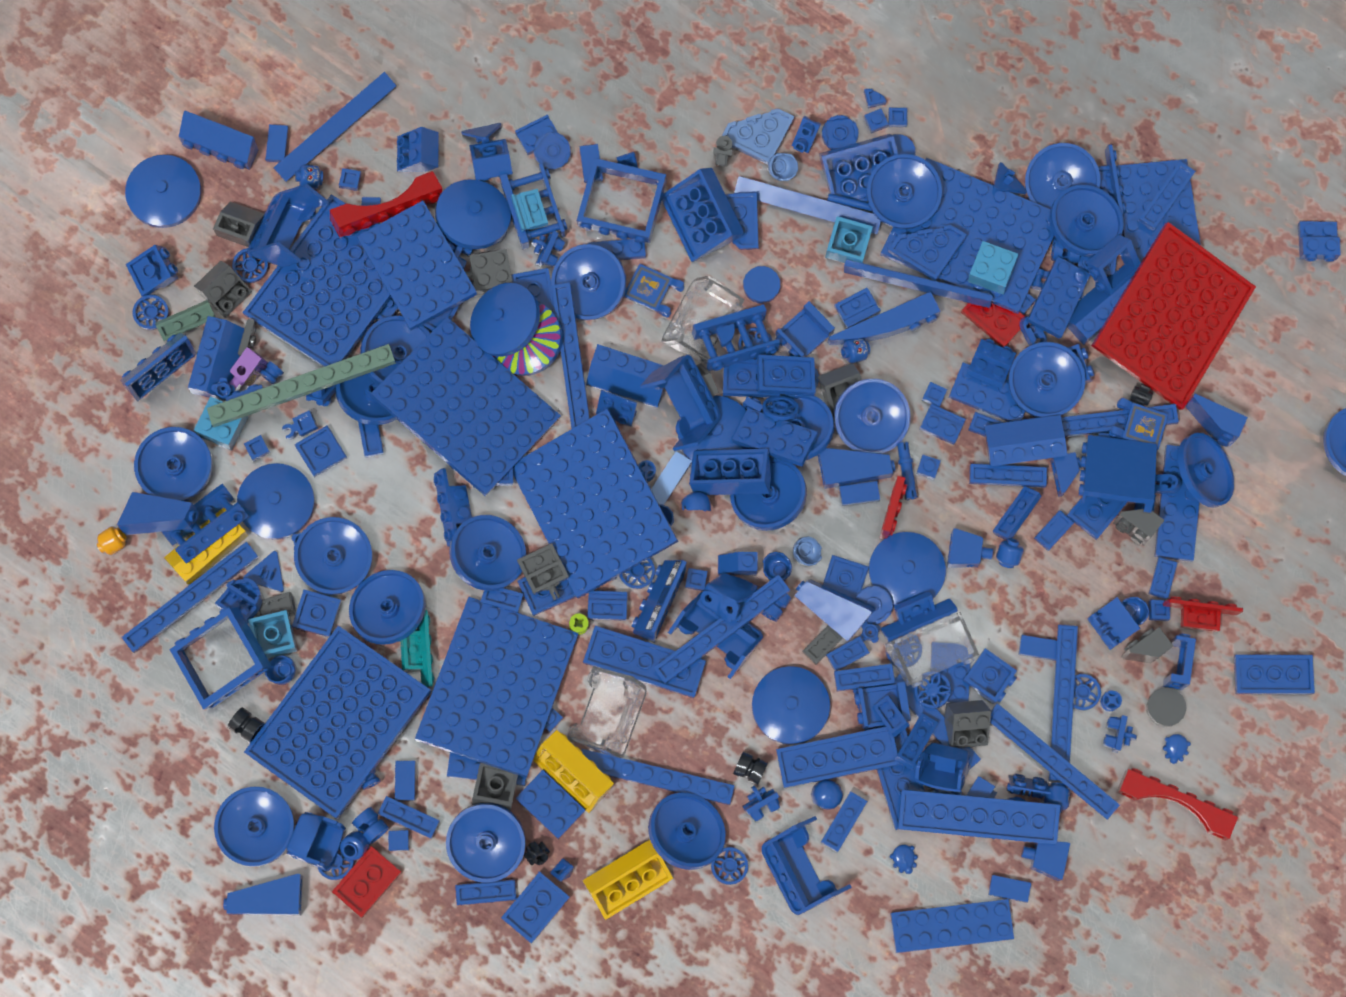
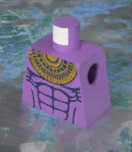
(250, 364)

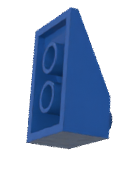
(1218, 421)

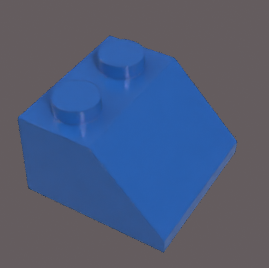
(490, 159)

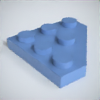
(760, 134)

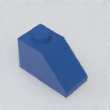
(1064, 471)
(738, 563)

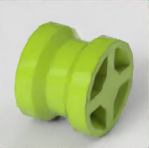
(580, 627)

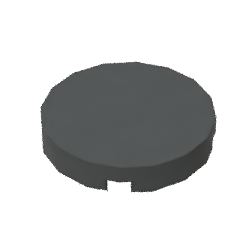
(1166, 707)

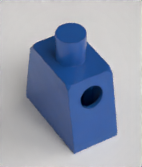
(966, 550)
(1048, 858)

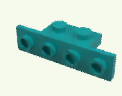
(416, 652)

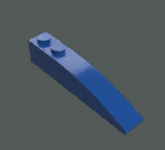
(892, 322)

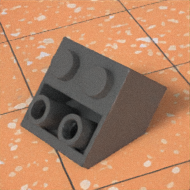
(237, 223)
(223, 288)
(1138, 525)
(1151, 647)
(967, 723)

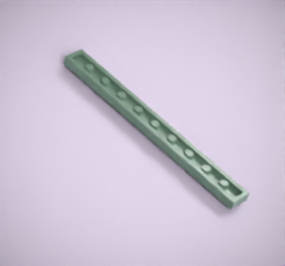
(301, 385)

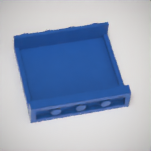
(1118, 470)

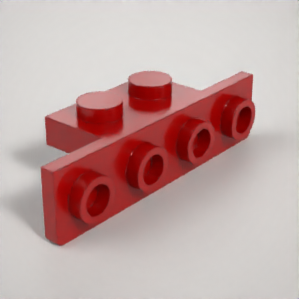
(1201, 615)

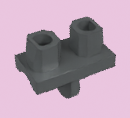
(723, 150)

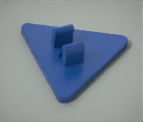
(482, 133)
(1007, 181)
(267, 573)

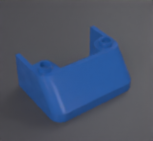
(282, 223)
(690, 398)
(737, 647)
(794, 871)

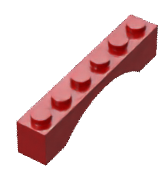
(351, 218)
(1215, 821)

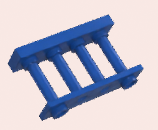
(526, 236)
(740, 319)
(218, 526)

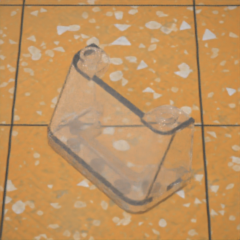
(702, 302)
(932, 649)
(609, 712)

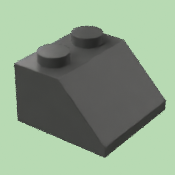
(835, 382)
(494, 786)

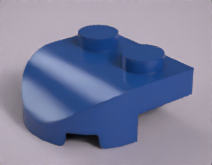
(241, 594)

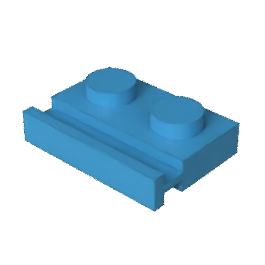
(529, 210)

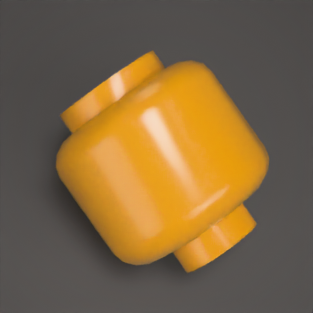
(111, 540)

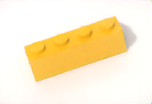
(209, 557)
(573, 770)
(627, 879)

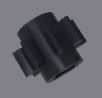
(1141, 395)
(536, 853)

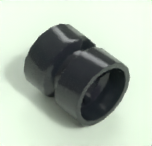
(246, 725)
(750, 768)

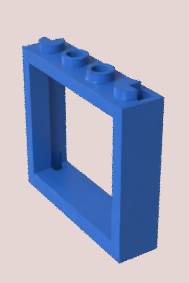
(628, 172)
(250, 642)

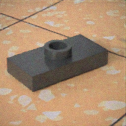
(248, 338)
(277, 604)
(822, 645)

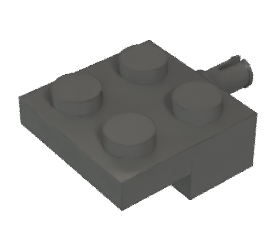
(489, 270)
(543, 570)

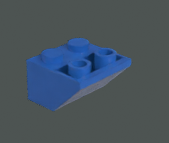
(417, 150)

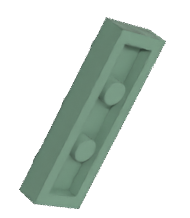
(184, 320)

